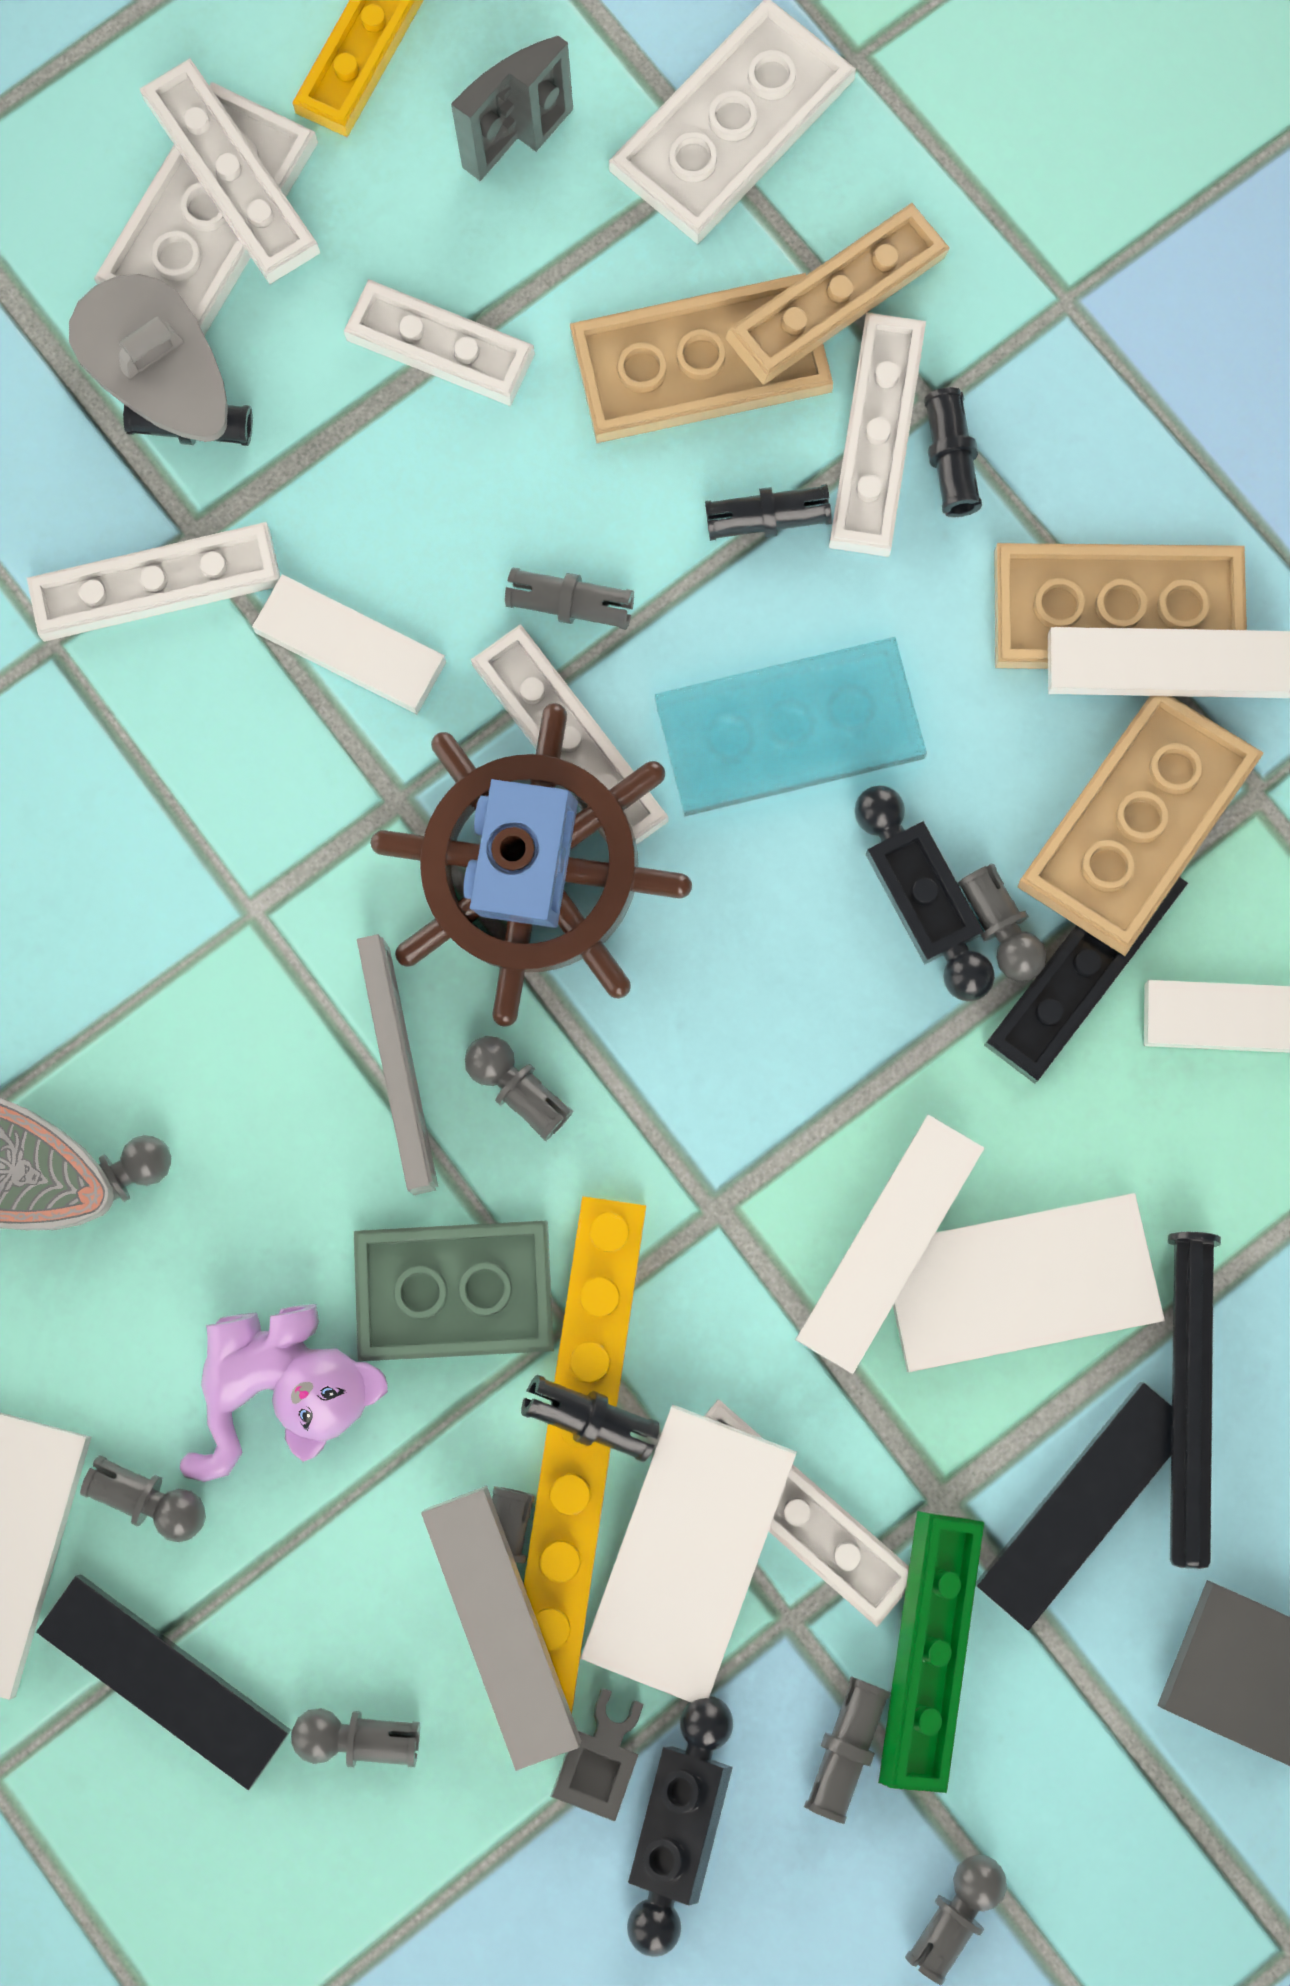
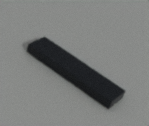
(1064, 996)
(1081, 1508)
(163, 1681)

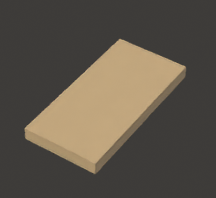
(677, 368)
(1111, 589)
(1140, 821)

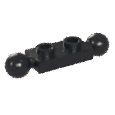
(924, 893)
(680, 1826)

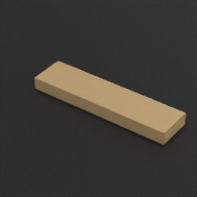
(837, 293)

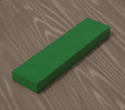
(931, 1653)

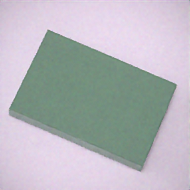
(453, 1291)

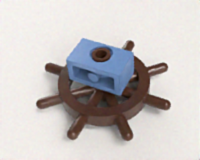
(524, 860)

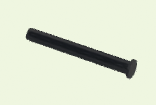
(1192, 1399)

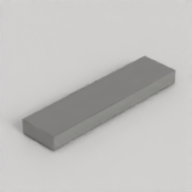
(397, 1065)
(501, 1628)

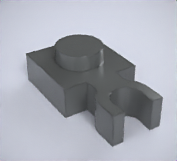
(599, 1770)

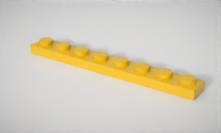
(572, 1473)

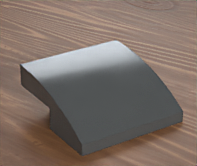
(511, 101)
(1234, 1672)

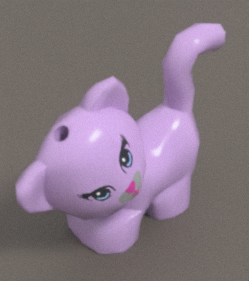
(313, 1393)

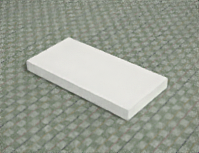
(732, 120)
(181, 232)
(1028, 1283)
(36, 1494)
(688, 1555)

